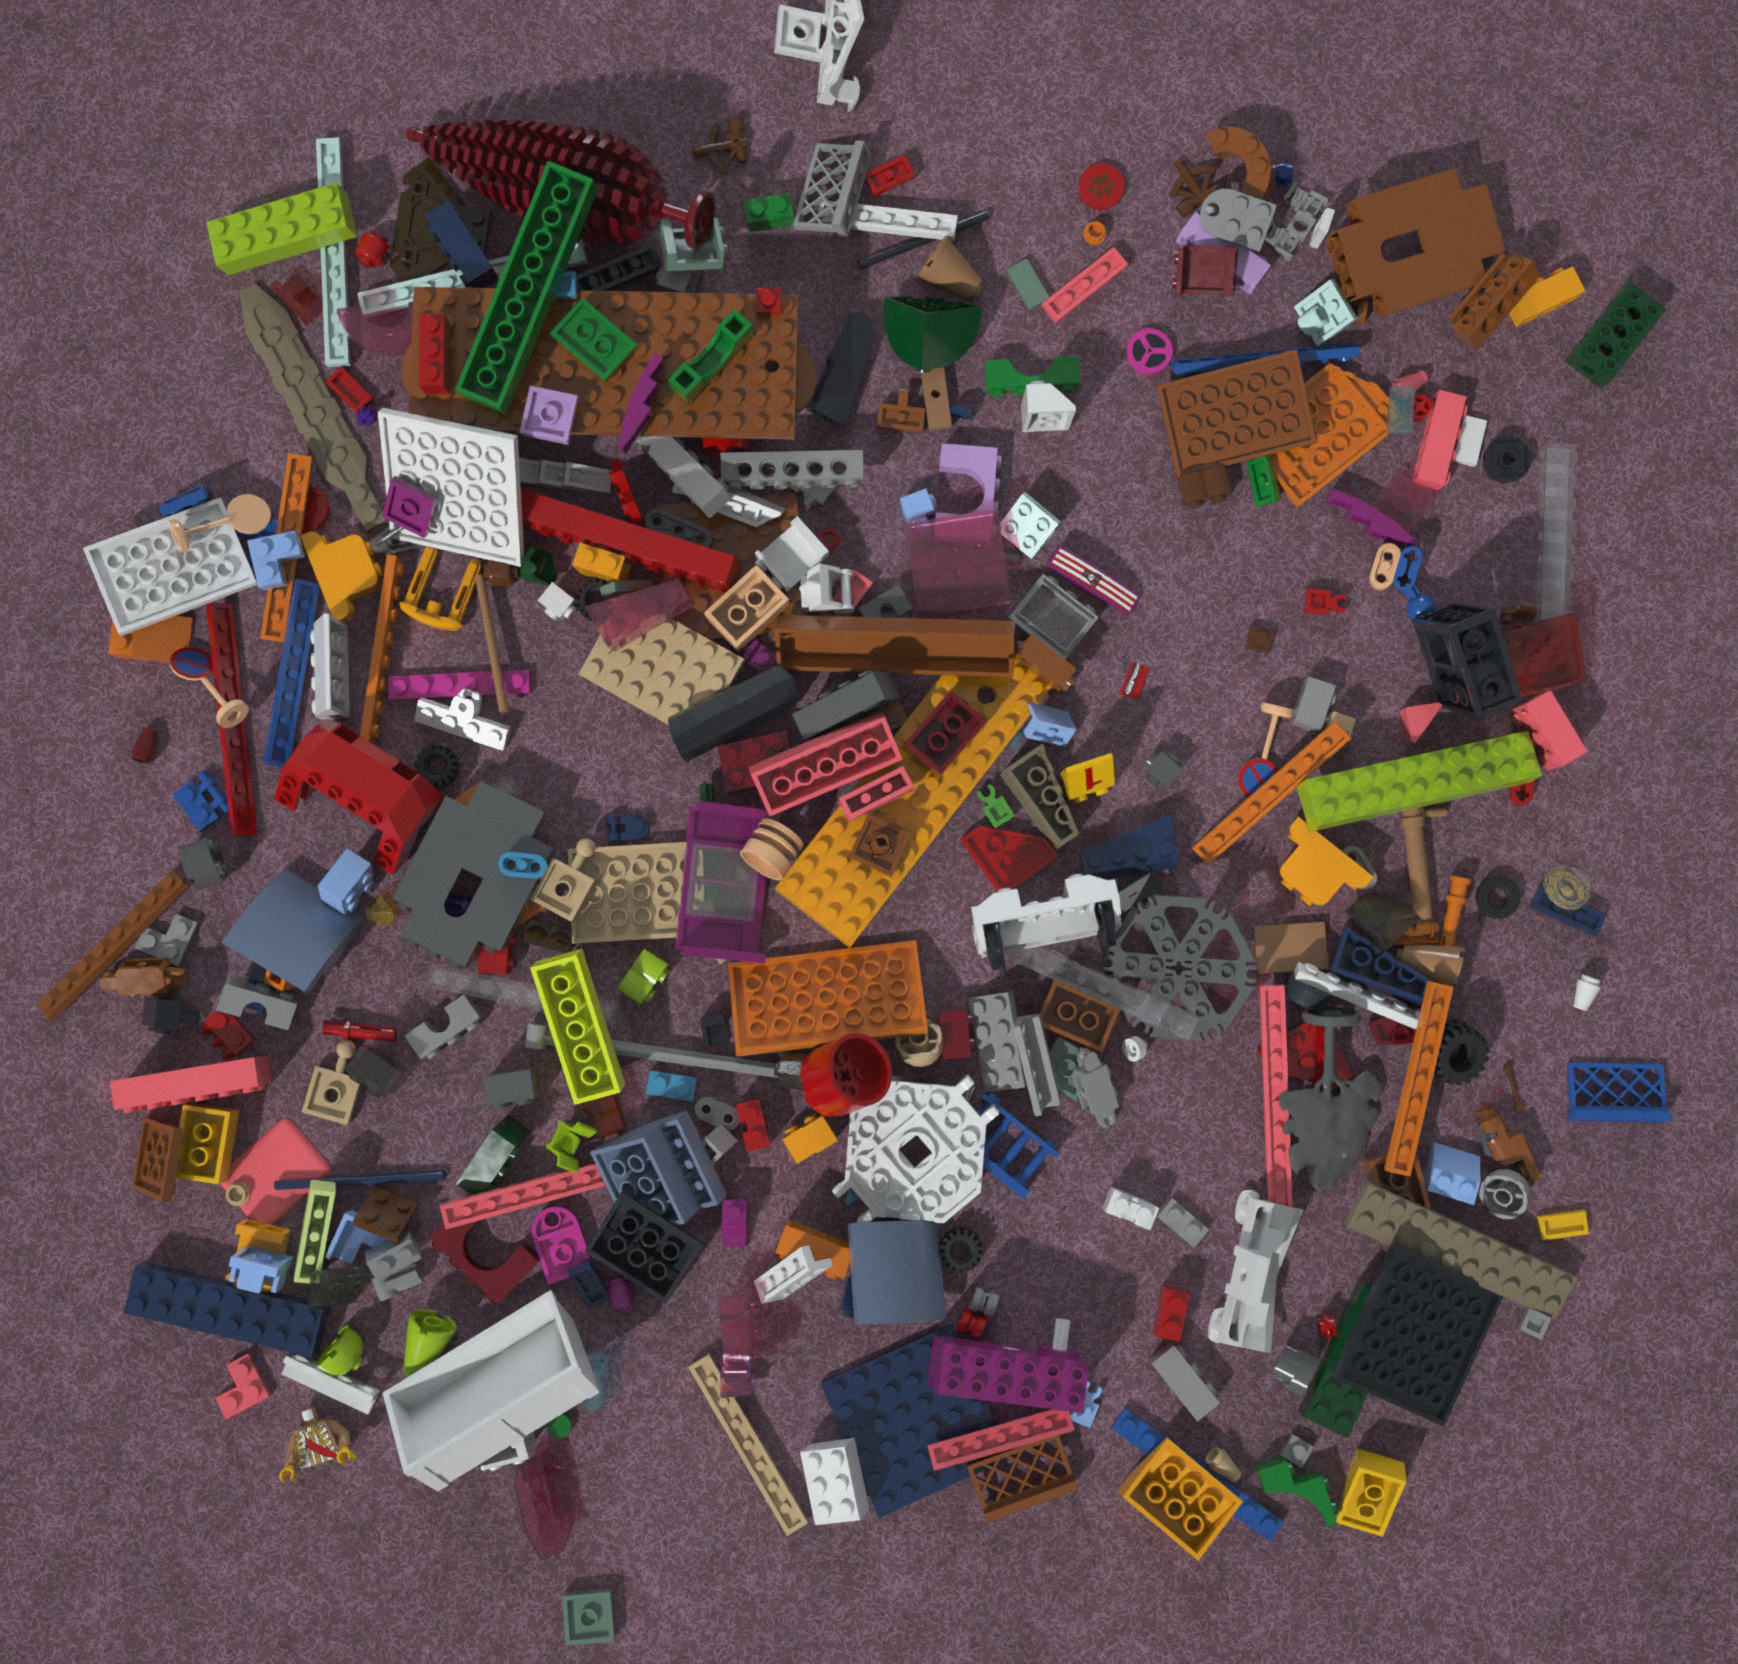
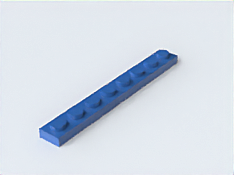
(1319, 354)
(291, 673)
(1148, 1438)

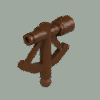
(736, 144)
(1199, 195)

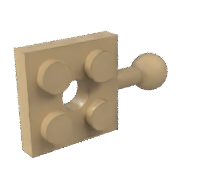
(578, 883)
(325, 1079)

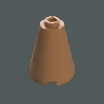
(951, 271)
(1434, 961)

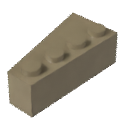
(1041, 796)

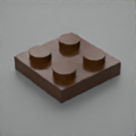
(385, 1213)

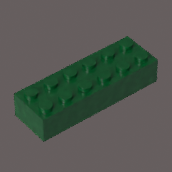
(1327, 1398)

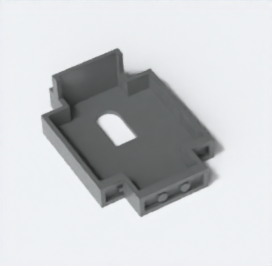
(471, 840)

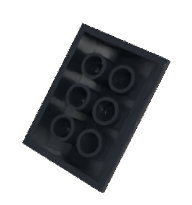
(644, 1247)

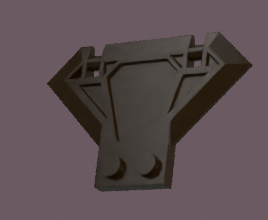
(411, 230)

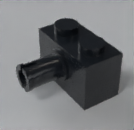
(165, 1014)

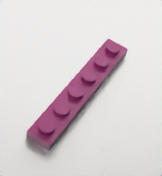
(451, 684)

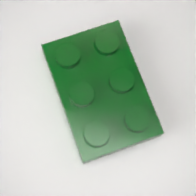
(593, 340)

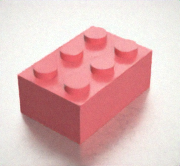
(1549, 731)

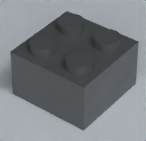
(512, 1086)

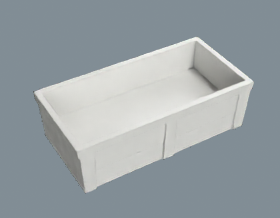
(489, 1392)

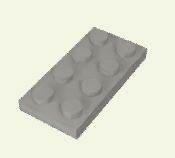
(996, 1042)

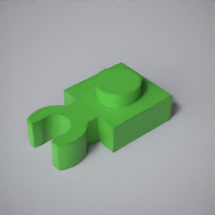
(996, 809)

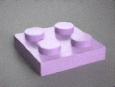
(549, 415)

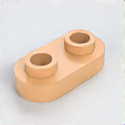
(1384, 567)

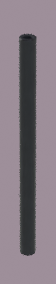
(917, 242)

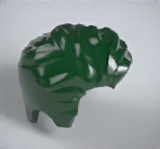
(538, 566)

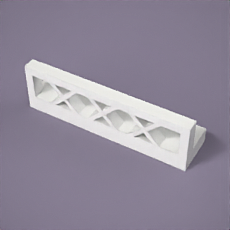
(790, 1275)
(342, 1387)

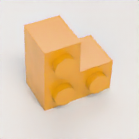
(809, 1138)

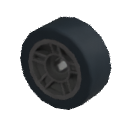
(1306, 995)

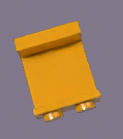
(601, 564)
(262, 1236)

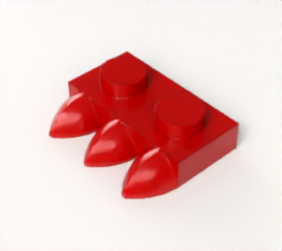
(228, 1032)

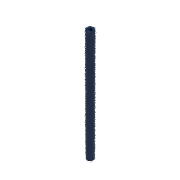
(363, 1179)

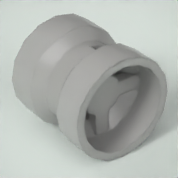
(983, 1302)

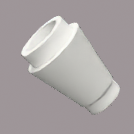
(1586, 991)

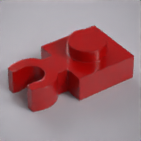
(1319, 602)

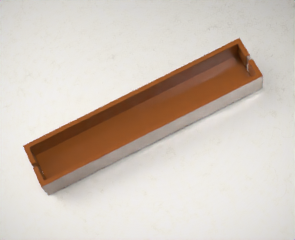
(895, 645)

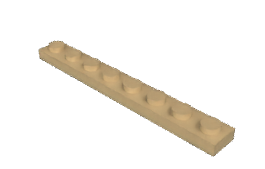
(749, 1446)

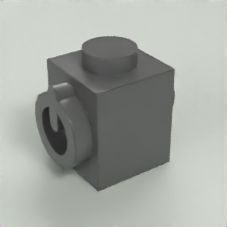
(1162, 769)

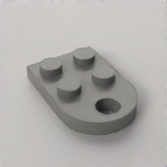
(1240, 218)

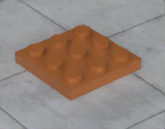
(157, 1159)

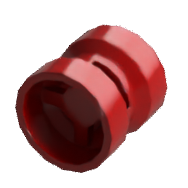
(969, 1323)

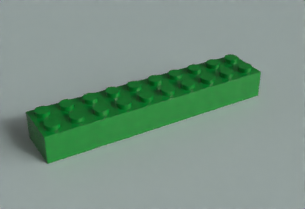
(527, 287)

